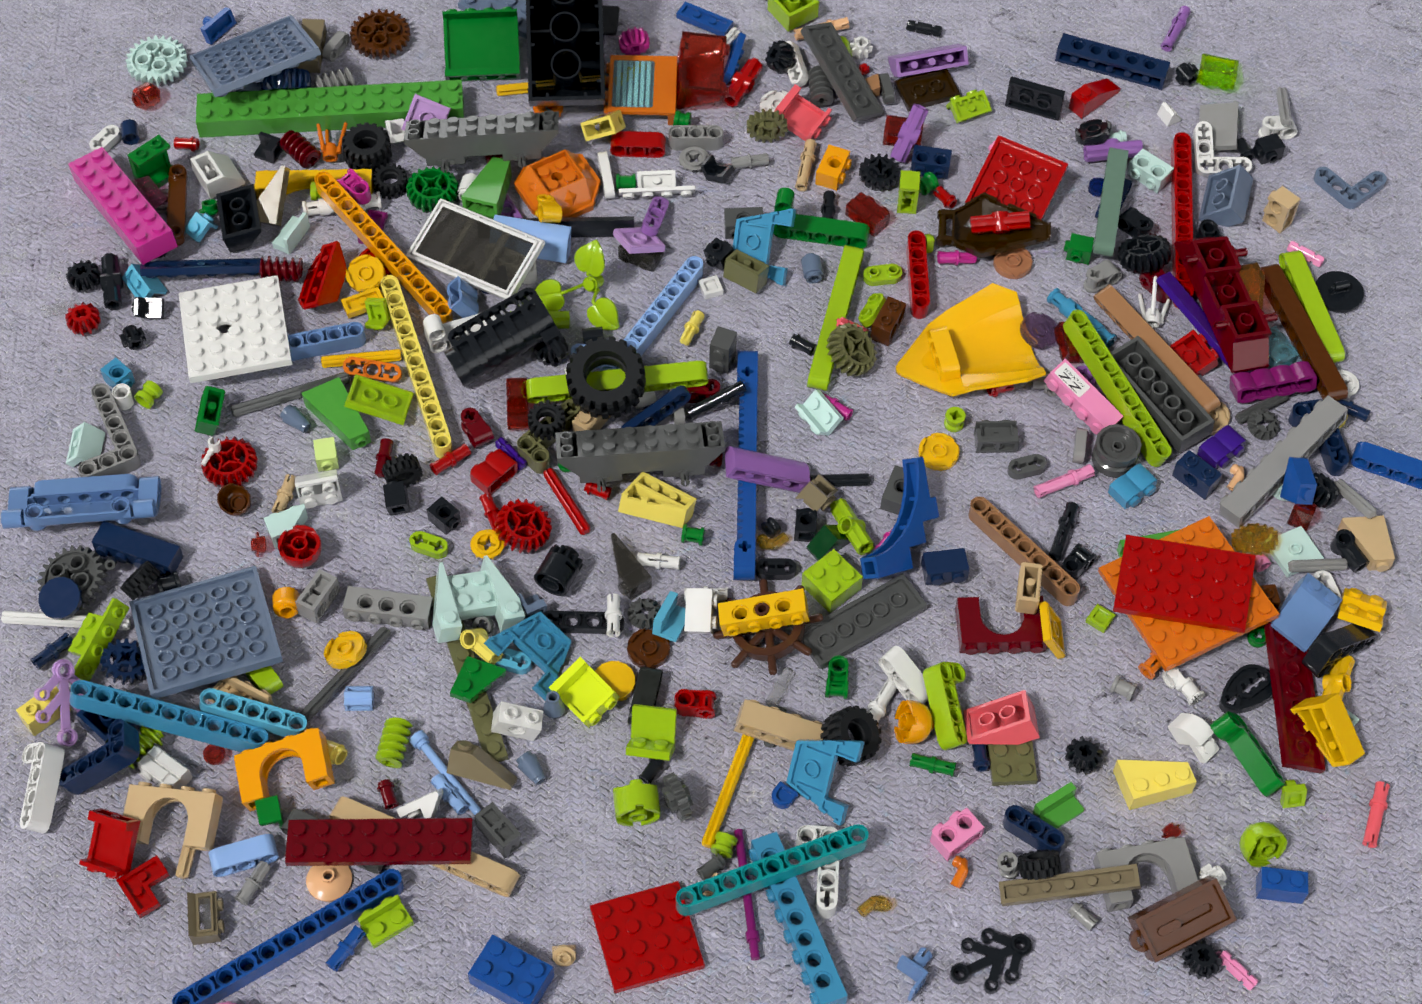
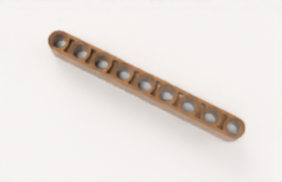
(1134, 325)

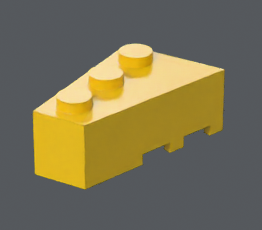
(1332, 728)

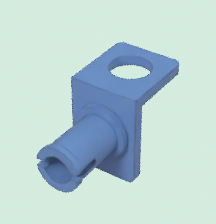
(914, 969)

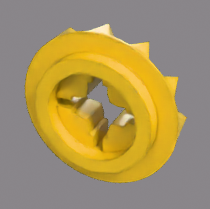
(481, 538)

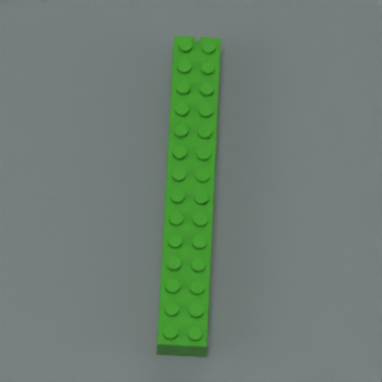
(329, 106)

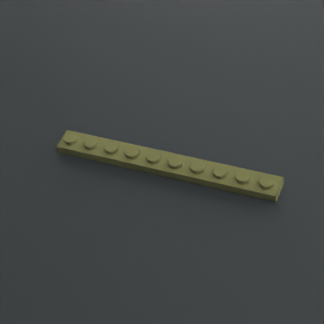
(479, 709)

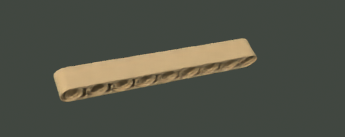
(481, 871)

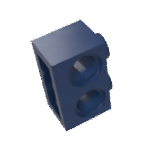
(931, 160)

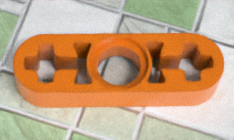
(388, 367)

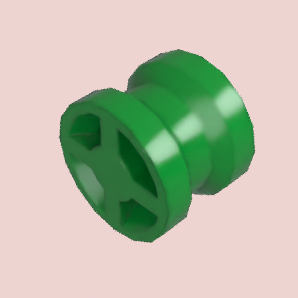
(682, 118)
(927, 183)

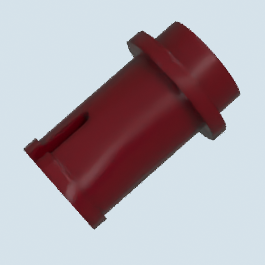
(388, 795)

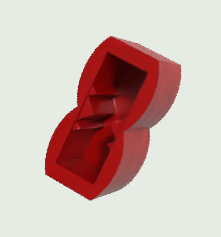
(493, 471)

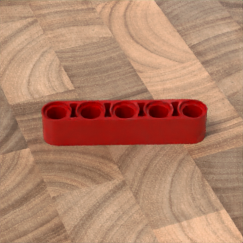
(918, 274)

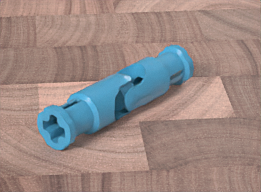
(1067, 305)

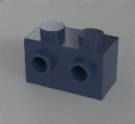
(945, 566)

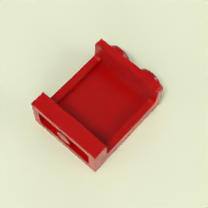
(111, 843)

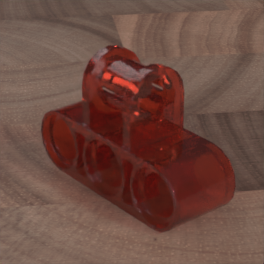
(517, 404)

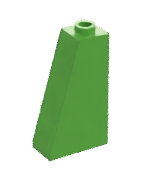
(489, 189)
(328, 404)

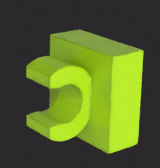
(1293, 794)

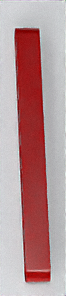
(1181, 204)

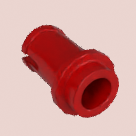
(187, 143)
(948, 200)
(997, 390)
(591, 488)

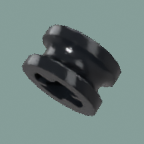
(771, 527)

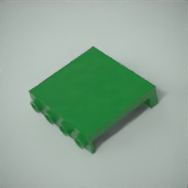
(481, 44)

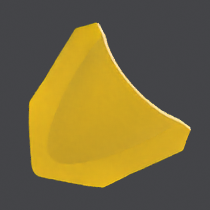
(973, 346)

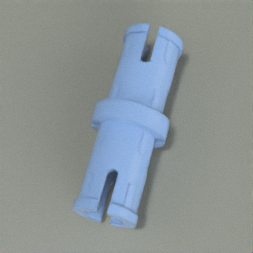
(450, 794)

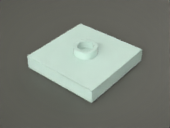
(1294, 546)

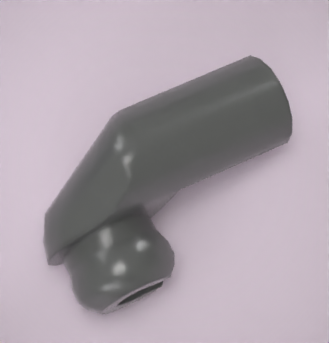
(110, 563)

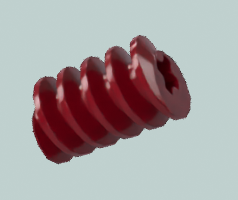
(300, 149)
(282, 269)

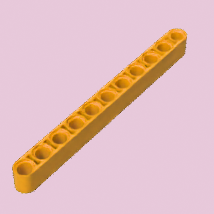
(379, 240)

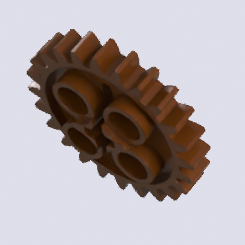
(380, 34)

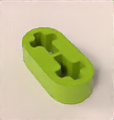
(428, 545)

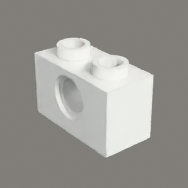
(517, 721)

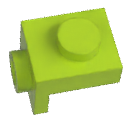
(377, 313)

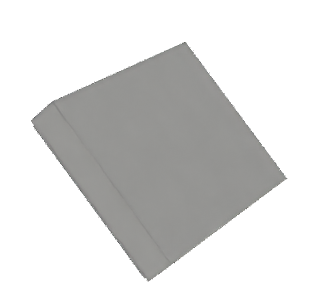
(1224, 124)

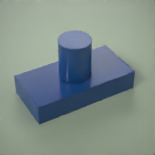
(218, 25)

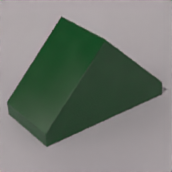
(827, 540)

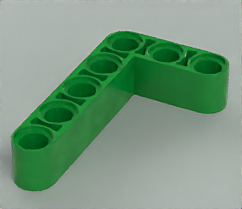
(819, 229)

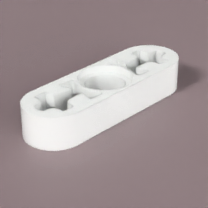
(800, 68)
(606, 176)

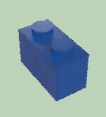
(1282, 885)

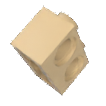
(1280, 209)

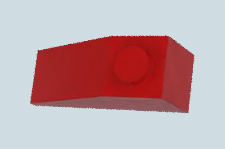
(1091, 96)

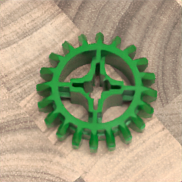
(431, 183)

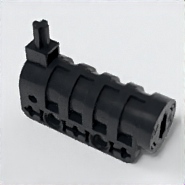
(503, 337)

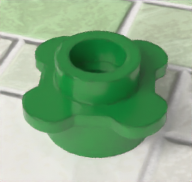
(209, 206)

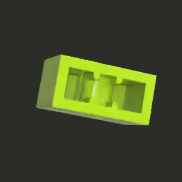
(908, 192)

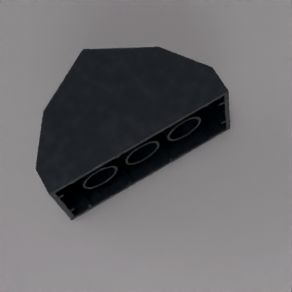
(563, 47)

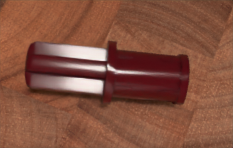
(383, 455)

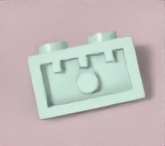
(819, 414)

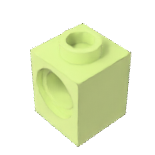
(326, 454)

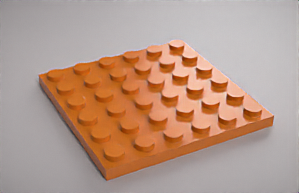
(1180, 642)

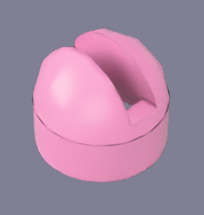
(1261, 563)

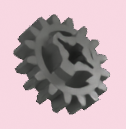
(677, 796)

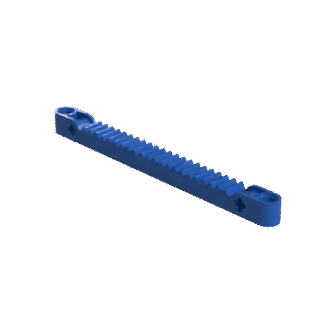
(746, 505)

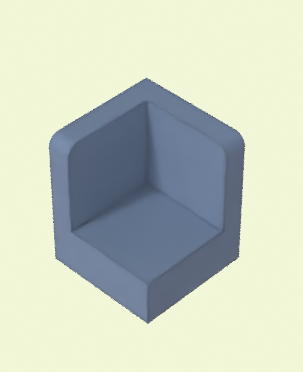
(532, 605)

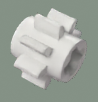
(861, 47)
(1215, 871)

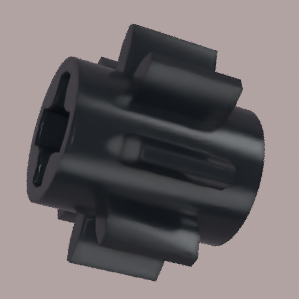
(1186, 74)
(132, 337)

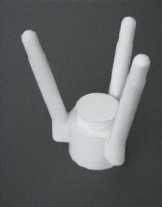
(1153, 316)

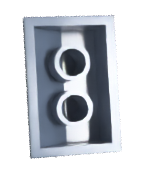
(1227, 196)

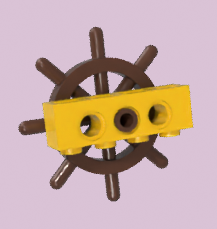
(765, 616)

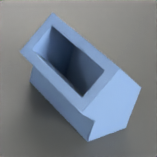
(358, 698)

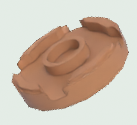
(1013, 264)

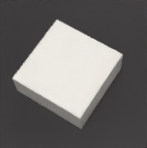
(710, 287)

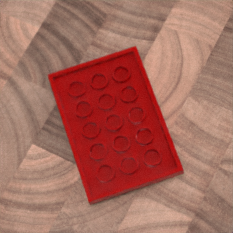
(1184, 583)

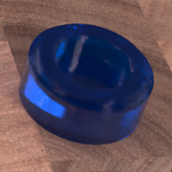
(1095, 186)

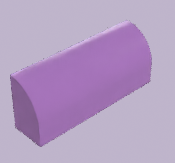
(928, 60)
(766, 469)

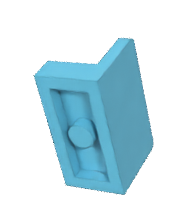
(141, 285)
(669, 619)

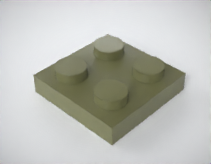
(1012, 764)

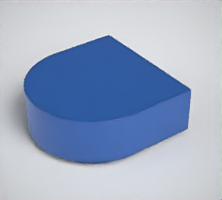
(783, 796)

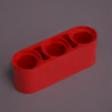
(638, 144)

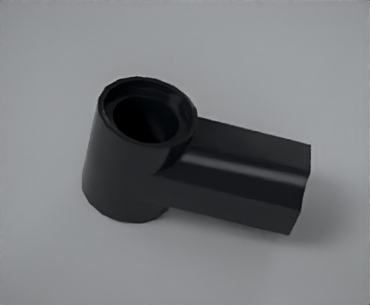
(1350, 551)

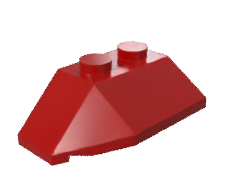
(324, 277)

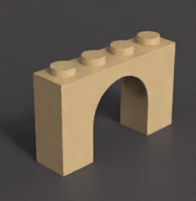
(202, 809)

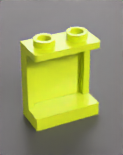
(585, 692)

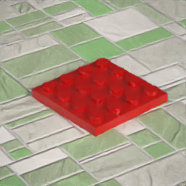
(1019, 176)
(646, 938)

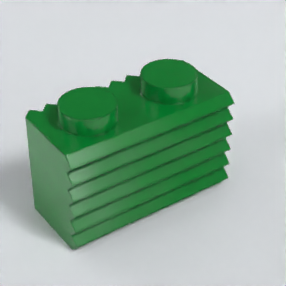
(210, 410)

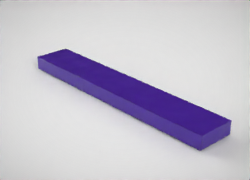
(1190, 309)

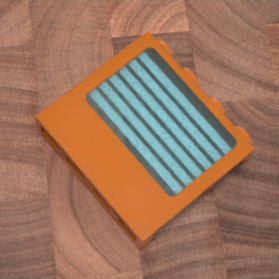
(642, 85)

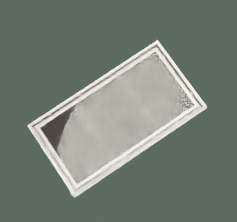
(475, 249)

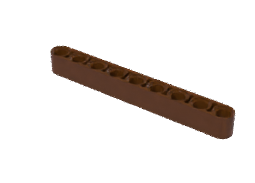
(1303, 333)

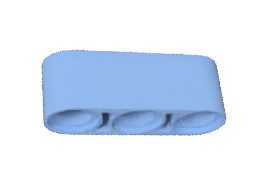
(243, 855)

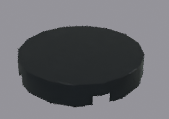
(1093, 131)

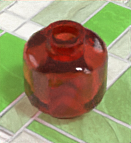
(146, 96)

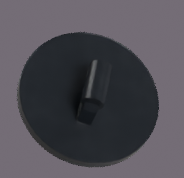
(1340, 291)

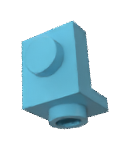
(199, 226)

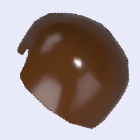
(234, 499)

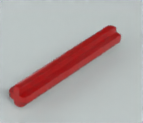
(566, 501)

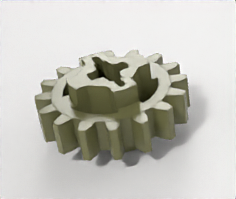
(766, 125)

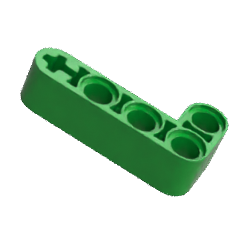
(1249, 752)

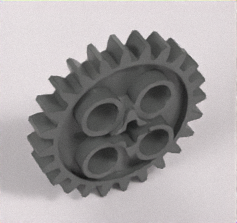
(79, 565)

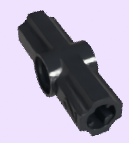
(111, 281)

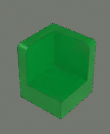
(269, 811)

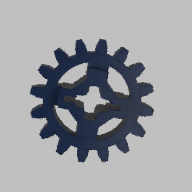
(124, 660)

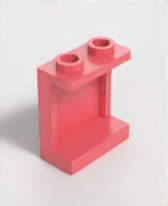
(802, 116)

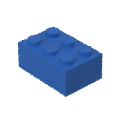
(510, 973)

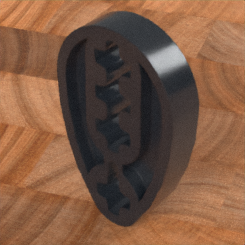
(1241, 680)

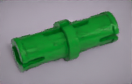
(932, 764)

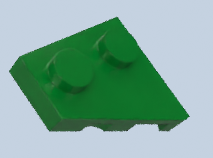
(474, 679)

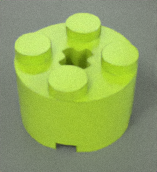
(636, 803)

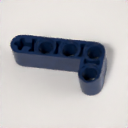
(1335, 457)
(118, 753)

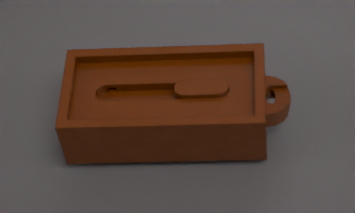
(1180, 919)

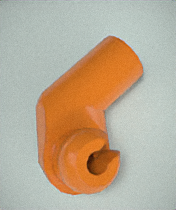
(961, 873)

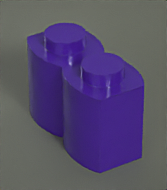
(1222, 447)

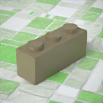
(317, 31)

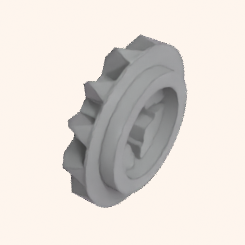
(692, 153)

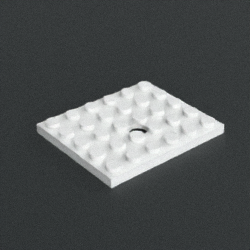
(256, 332)

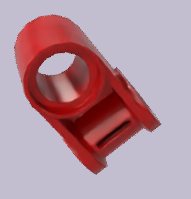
(696, 703)

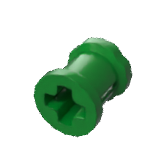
(625, 181)
(693, 535)

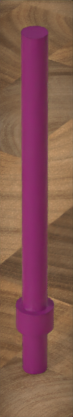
(752, 935)

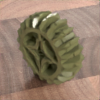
(851, 349)

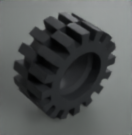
(390, 172)
(543, 410)
(403, 468)
(140, 580)
(1039, 864)

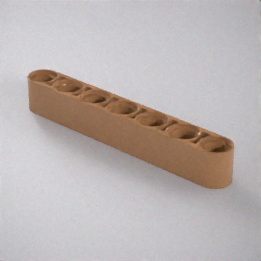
(1018, 542)

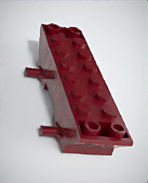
(1233, 316)

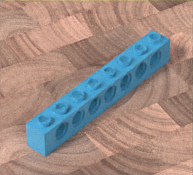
(808, 929)

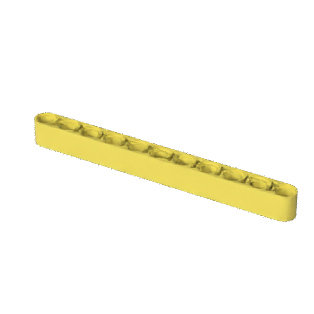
(419, 373)

